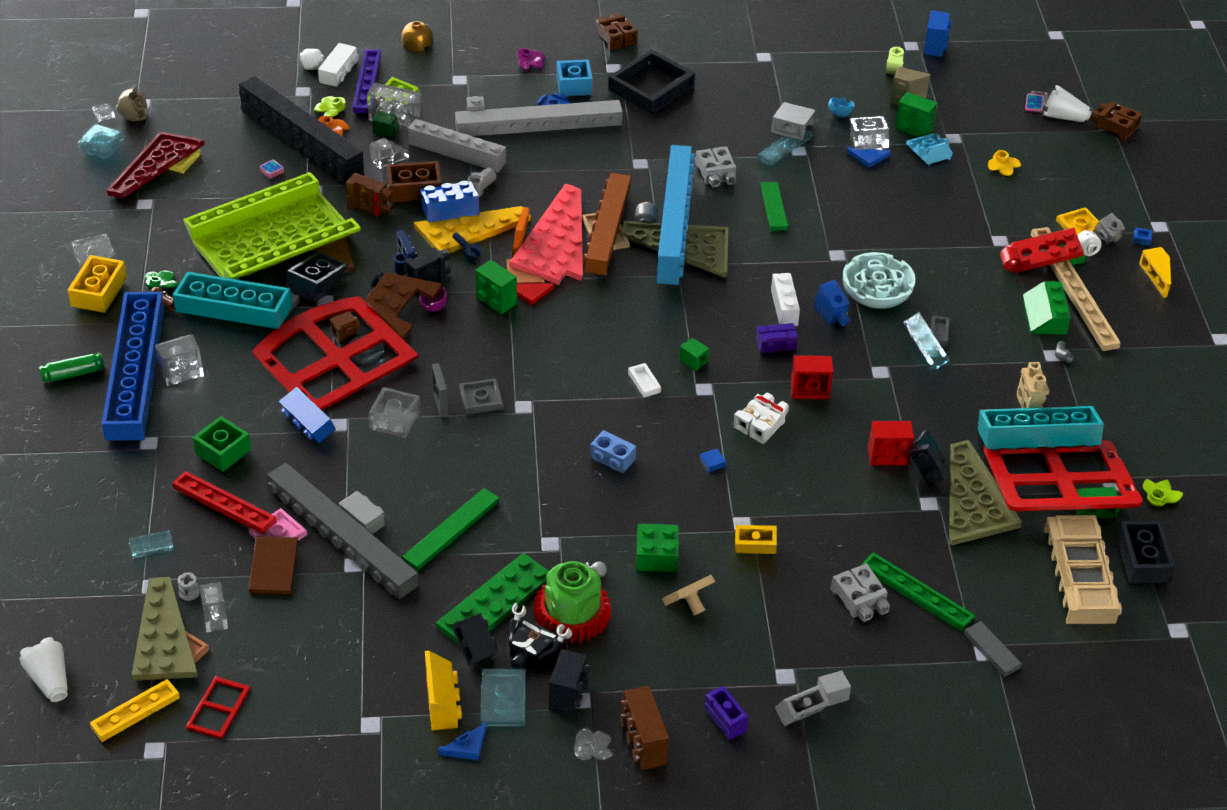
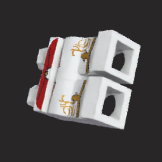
(761, 416)

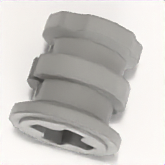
(191, 587)

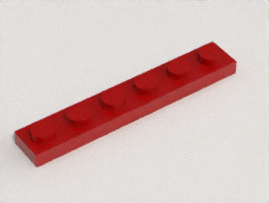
(224, 502)

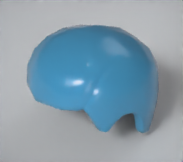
(840, 107)

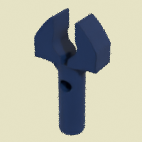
(468, 247)

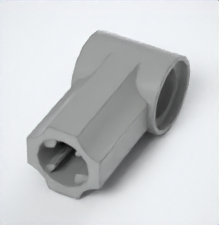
(482, 180)

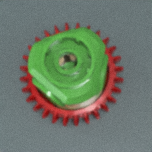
(573, 599)

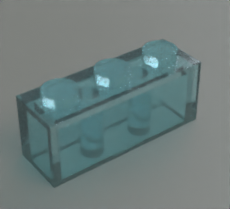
(926, 341)

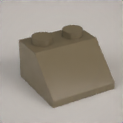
(909, 81)

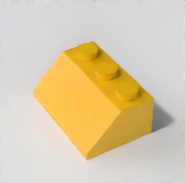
(441, 692)

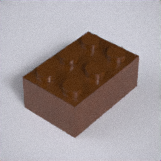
(409, 178)
(644, 728)

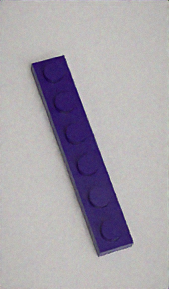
(366, 79)

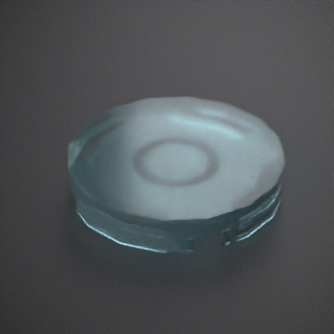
(369, 356)

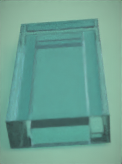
(151, 543)

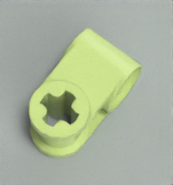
(894, 60)

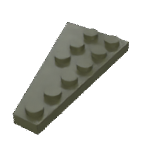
(162, 639)

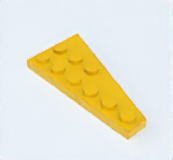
(471, 228)

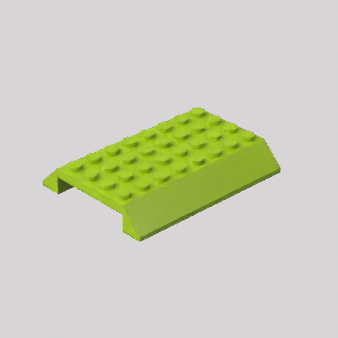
(267, 227)

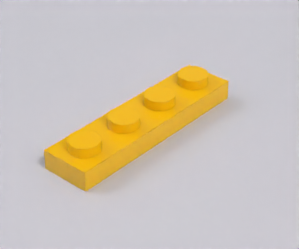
(134, 710)

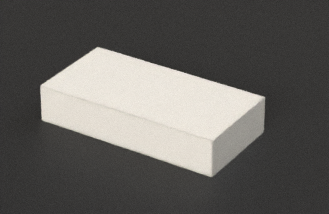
(644, 380)

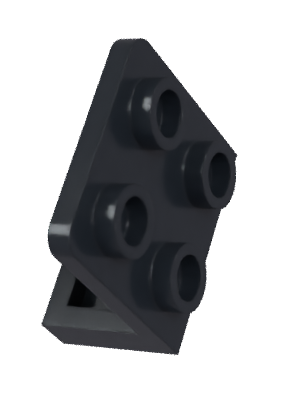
(928, 458)

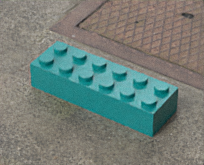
(233, 300)
(1040, 427)

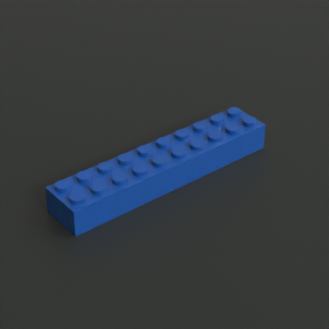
(133, 366)

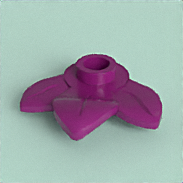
(530, 58)

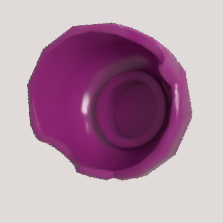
(435, 304)

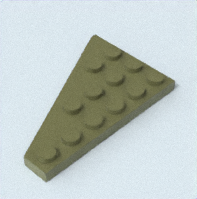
(704, 246)
(975, 498)

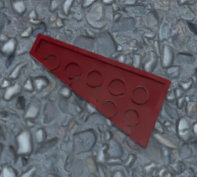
(156, 157)

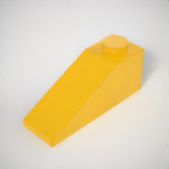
(1157, 267)

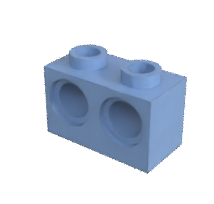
(613, 451)

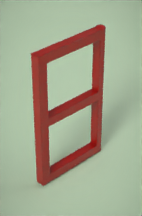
(232, 711)

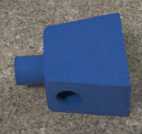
(832, 303)

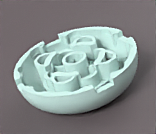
(878, 280)

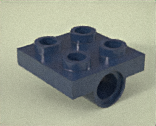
(405, 251)

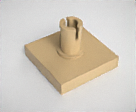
(690, 594)

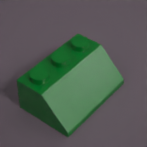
(1047, 309)

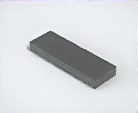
(992, 649)

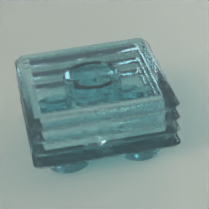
(101, 141)

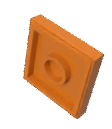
(520, 230)

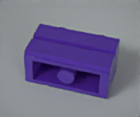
(776, 338)
(726, 712)

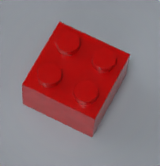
(811, 377)
(890, 442)

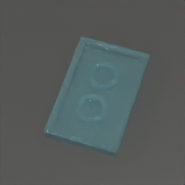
(503, 697)

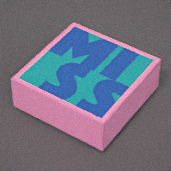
(1034, 103)
(271, 169)

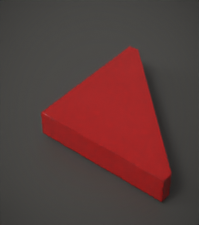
(533, 292)

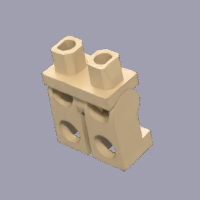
(1032, 386)

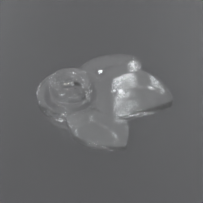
(592, 745)

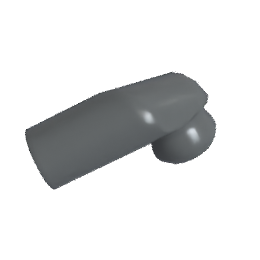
(1063, 354)

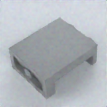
(792, 120)

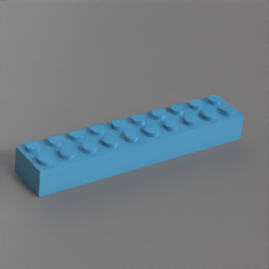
(675, 215)

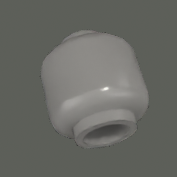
(646, 212)

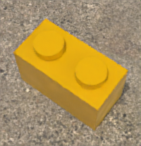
(756, 539)

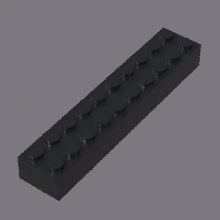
(300, 130)

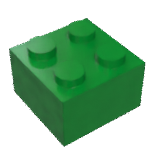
(915, 115)
(496, 286)
(221, 443)
(657, 547)

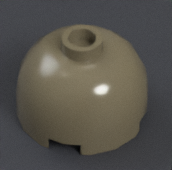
(132, 105)

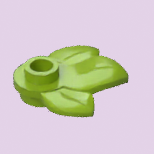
(331, 106)
(1160, 493)

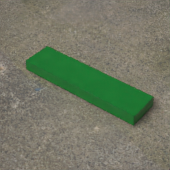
(774, 206)

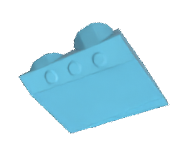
(931, 148)

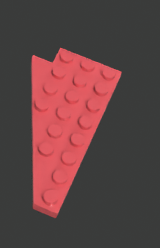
(555, 241)

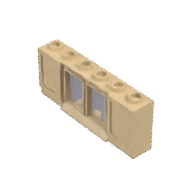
(1083, 569)

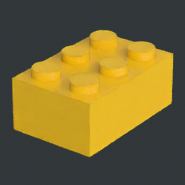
(97, 283)

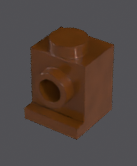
(344, 326)

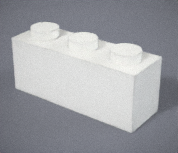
(337, 64)
(785, 299)

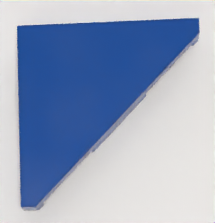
(869, 156)
(466, 745)

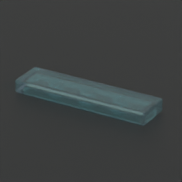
(782, 148)

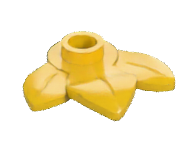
(1003, 163)

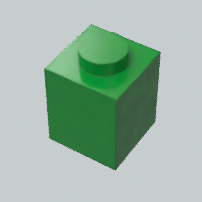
(694, 354)

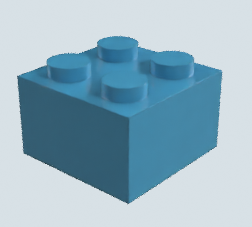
(574, 77)

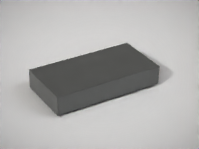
(940, 329)

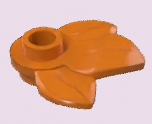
(335, 124)

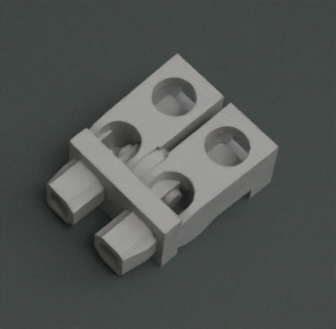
(716, 167)
(861, 593)

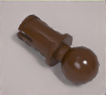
(168, 301)

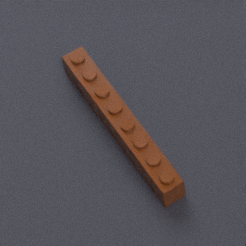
(607, 224)

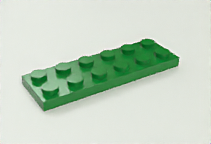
(496, 597)

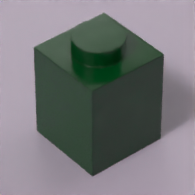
(385, 124)

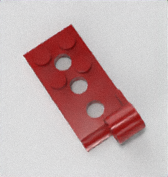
(1013, 257)

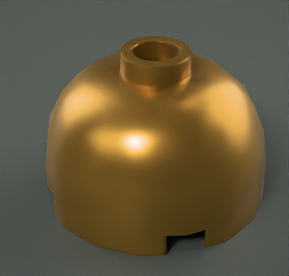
(417, 36)

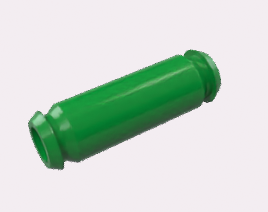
(71, 367)

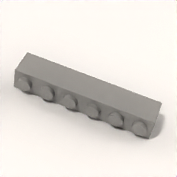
(456, 145)

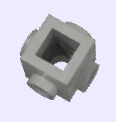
(1110, 228)

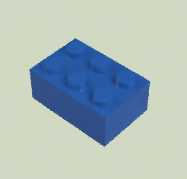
(449, 201)

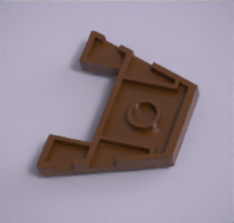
(393, 295)

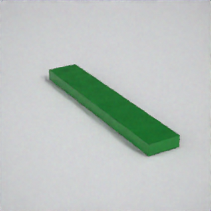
(450, 529)
(920, 593)

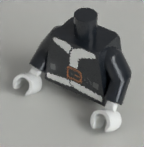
(532, 643)

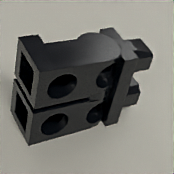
(429, 266)

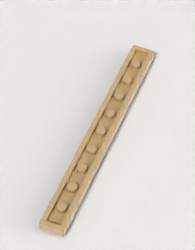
(1082, 300)

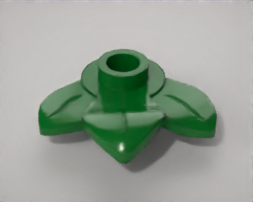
(162, 279)

